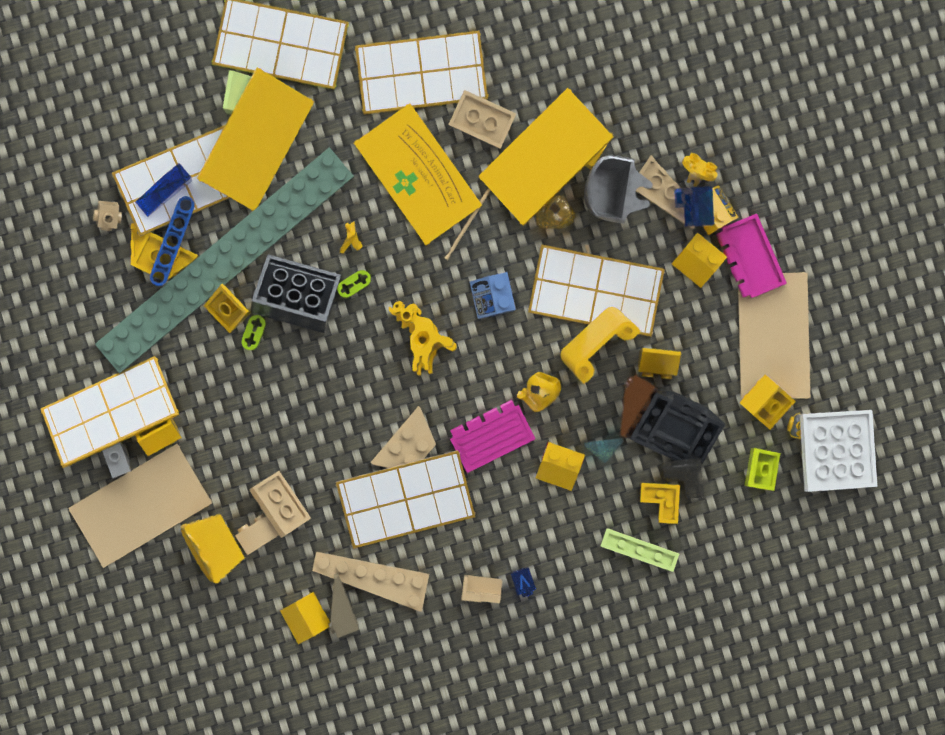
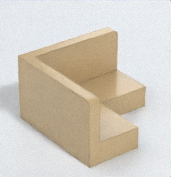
(481, 589)

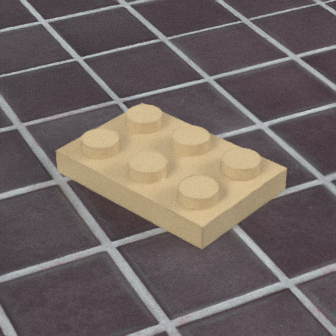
(482, 119)
(280, 504)

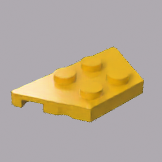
(145, 251)

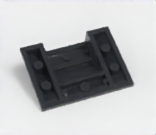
(678, 427)

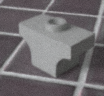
(117, 459)

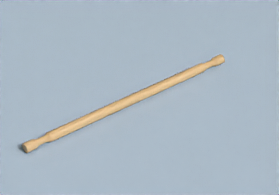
(467, 225)

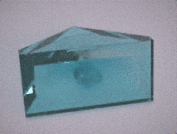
(604, 449)

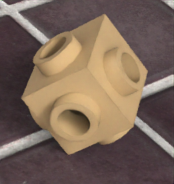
(104, 209)

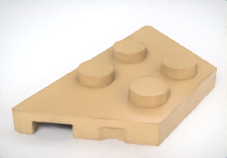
(408, 444)

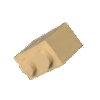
(256, 535)

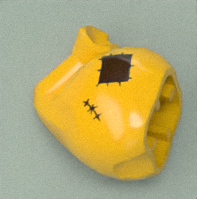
(540, 391)

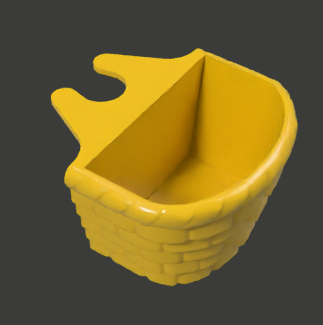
(212, 546)

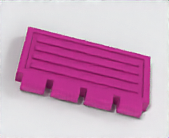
(753, 257)
(491, 438)

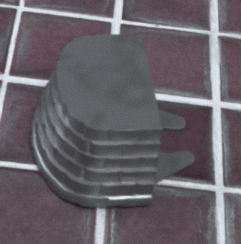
(612, 188)

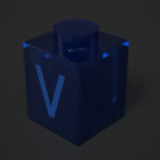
(523, 581)

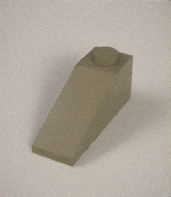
(342, 615)

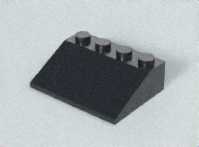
(295, 293)

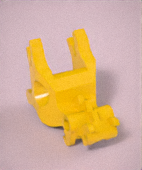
(424, 338)

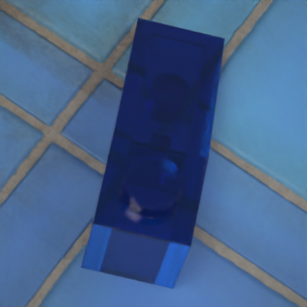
(164, 189)

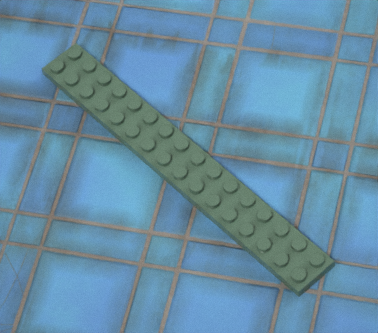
(224, 260)

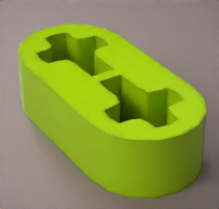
(357, 287)
(249, 330)

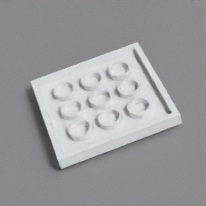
(838, 450)

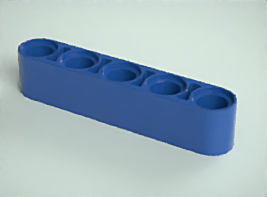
(172, 231)

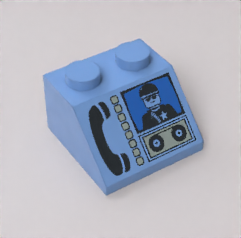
(492, 295)

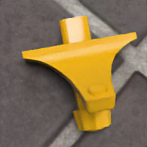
(351, 238)

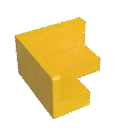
(667, 497)

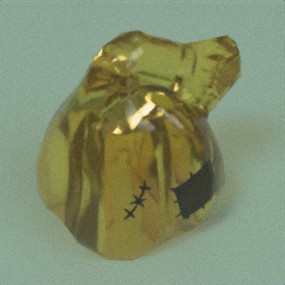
(556, 214)

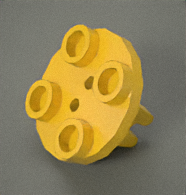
(699, 169)

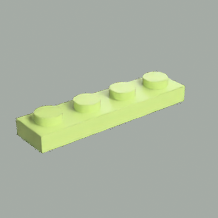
(639, 549)

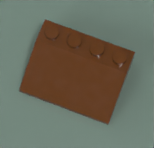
(636, 400)

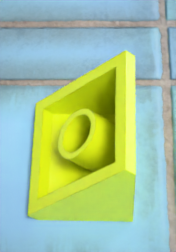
(762, 469)

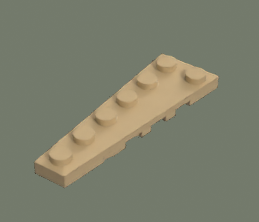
(389, 582)

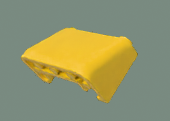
(593, 337)

